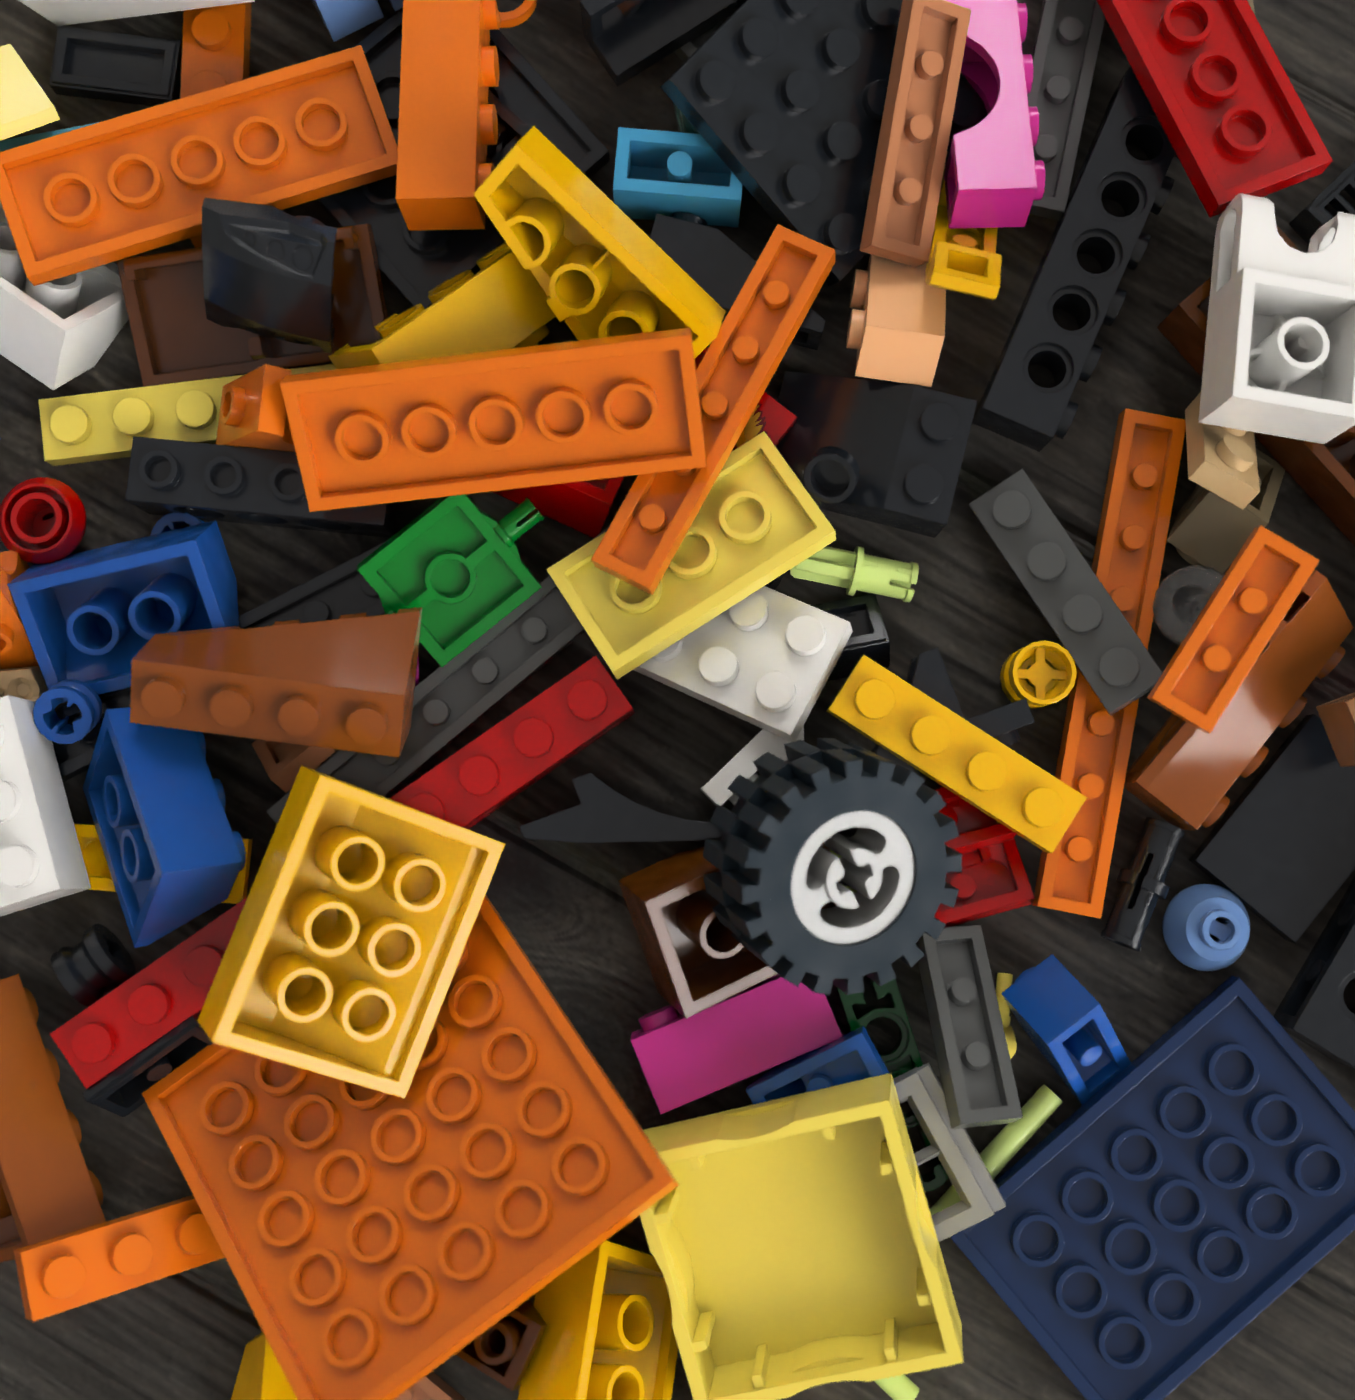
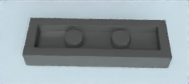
(967, 1029)

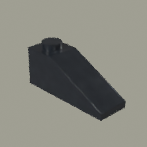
(718, 265)

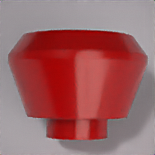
(42, 520)

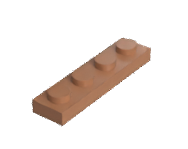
(915, 131)

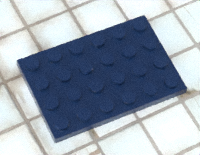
(1173, 1202)

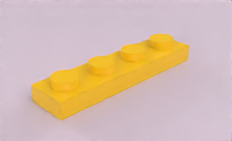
(956, 754)

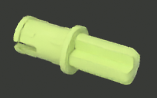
(859, 572)

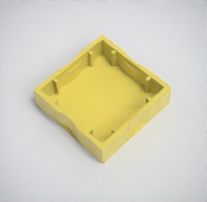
(800, 1246)

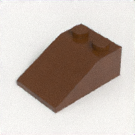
(682, 938)

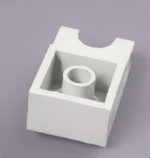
(1280, 327)

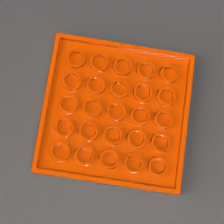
(411, 1224)

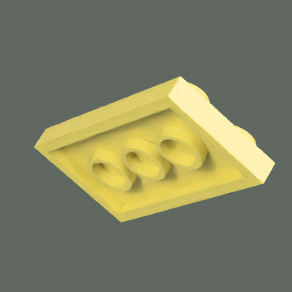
(743, 537)

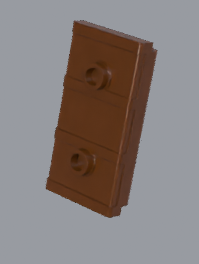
(181, 345)

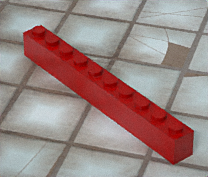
(456, 790)

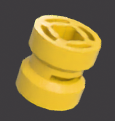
(1051, 674)

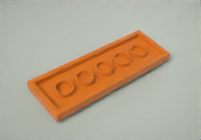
(147, 172)
(496, 420)

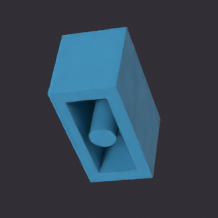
(671, 175)

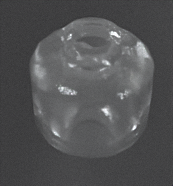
(1179, 597)

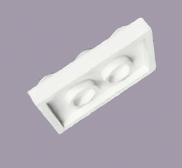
(757, 660)

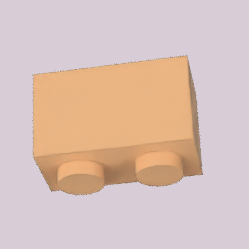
(897, 324)

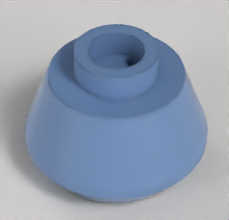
(1192, 919)

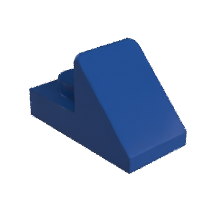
(839, 1062)

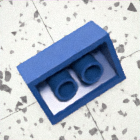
(107, 602)
(160, 824)

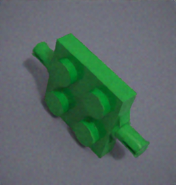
(456, 569)

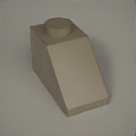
(1214, 530)

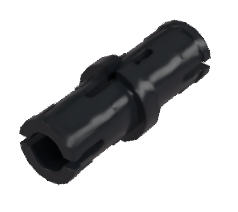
(1153, 852)

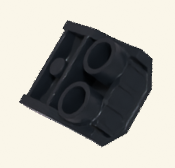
(268, 272)

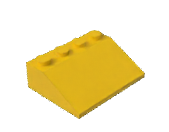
(349, 935)

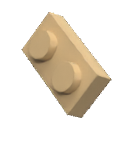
(1221, 458)

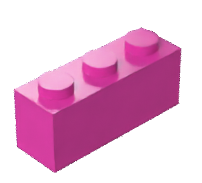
(730, 1040)

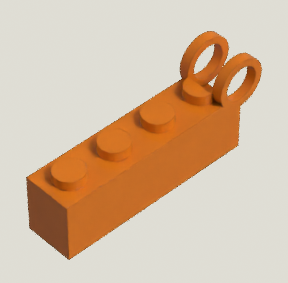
(447, 109)

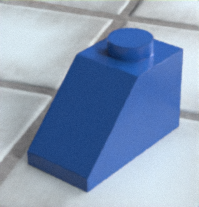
(1067, 1027)

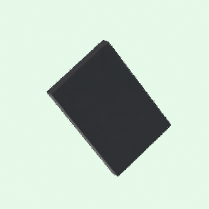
(1288, 834)

